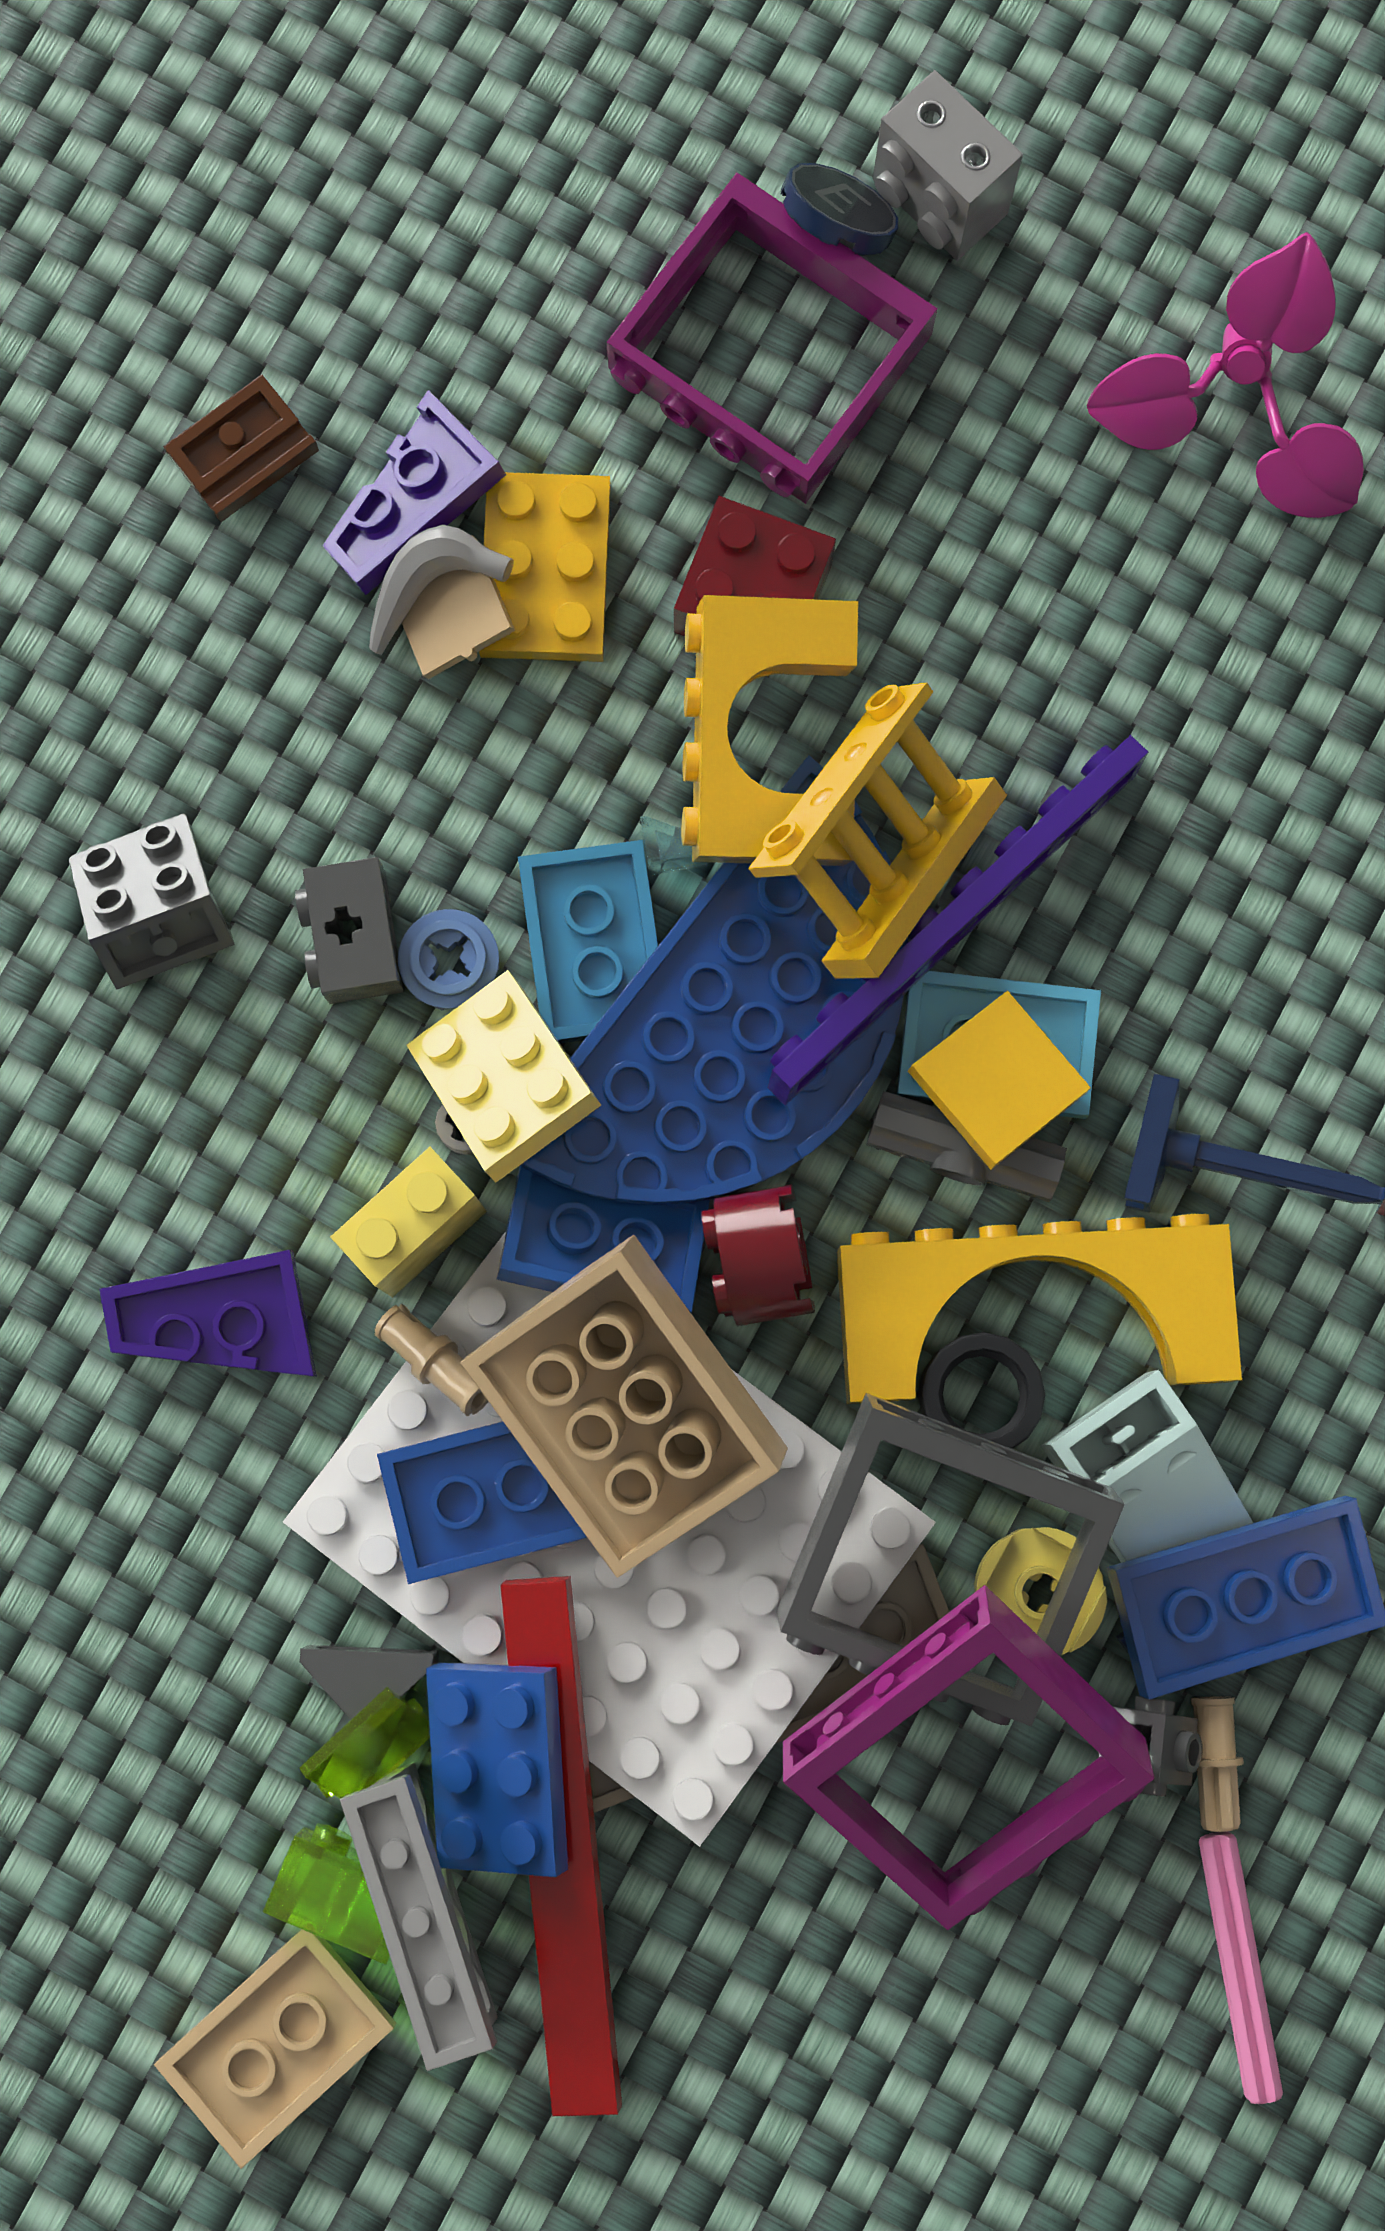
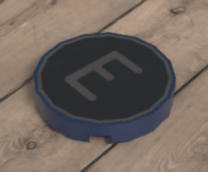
(838, 207)

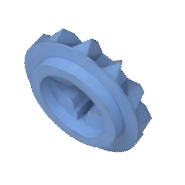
(446, 931)

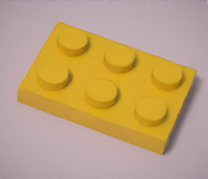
(559, 549)

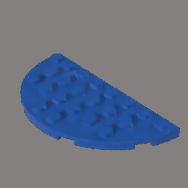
(693, 1043)

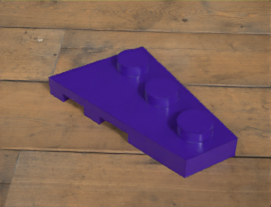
(216, 1315)

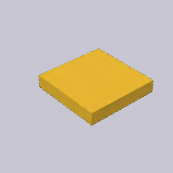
(999, 1079)

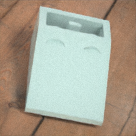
(1155, 1463)

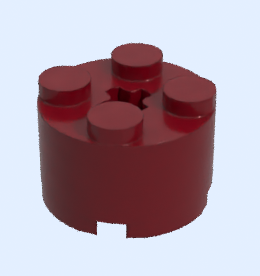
(759, 1256)

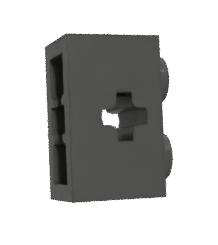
(346, 893)

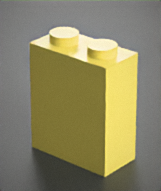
(409, 1223)

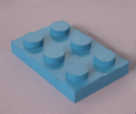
(586, 930)

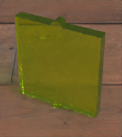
(369, 1745)

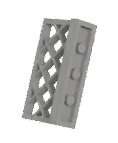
(421, 1918)

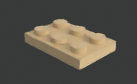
(275, 2045)

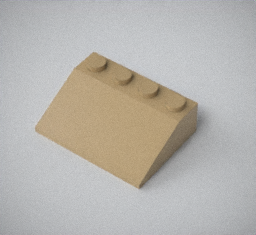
(626, 1407)

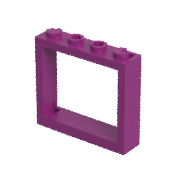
(833, 268)
(909, 1682)

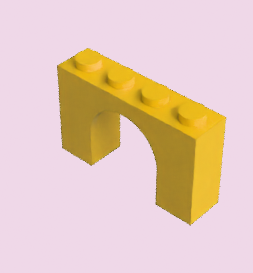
(733, 646)

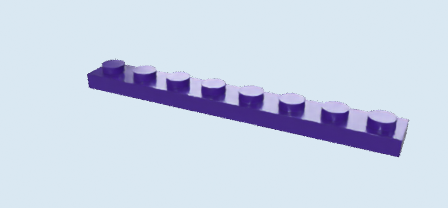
(937, 934)

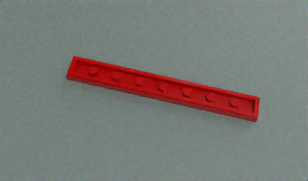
(569, 1906)

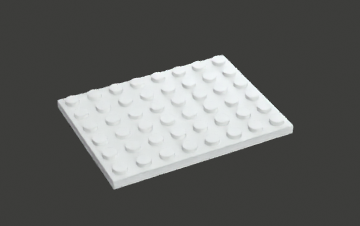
(677, 1653)

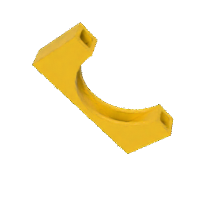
(1170, 1276)

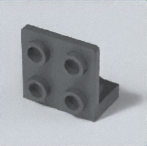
(148, 902)

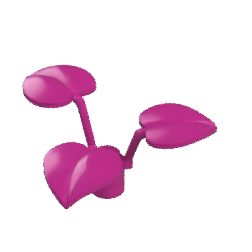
(1276, 301)

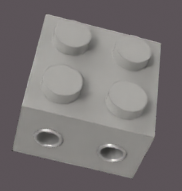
(945, 166)

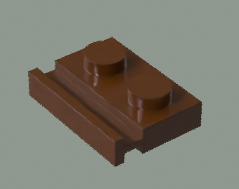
(241, 448)

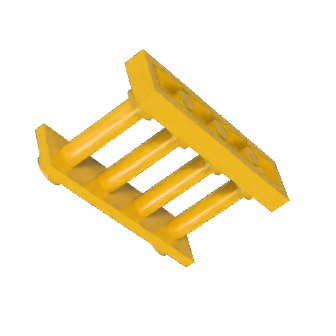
(929, 846)

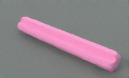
(1240, 1968)

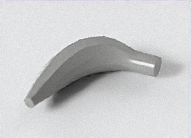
(419, 563)

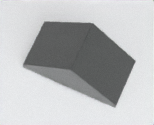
(359, 1674)

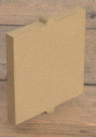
(455, 620)

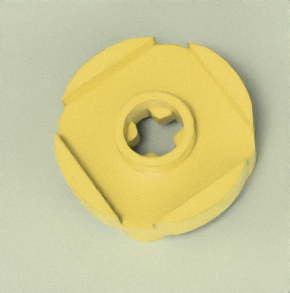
(1029, 1555)

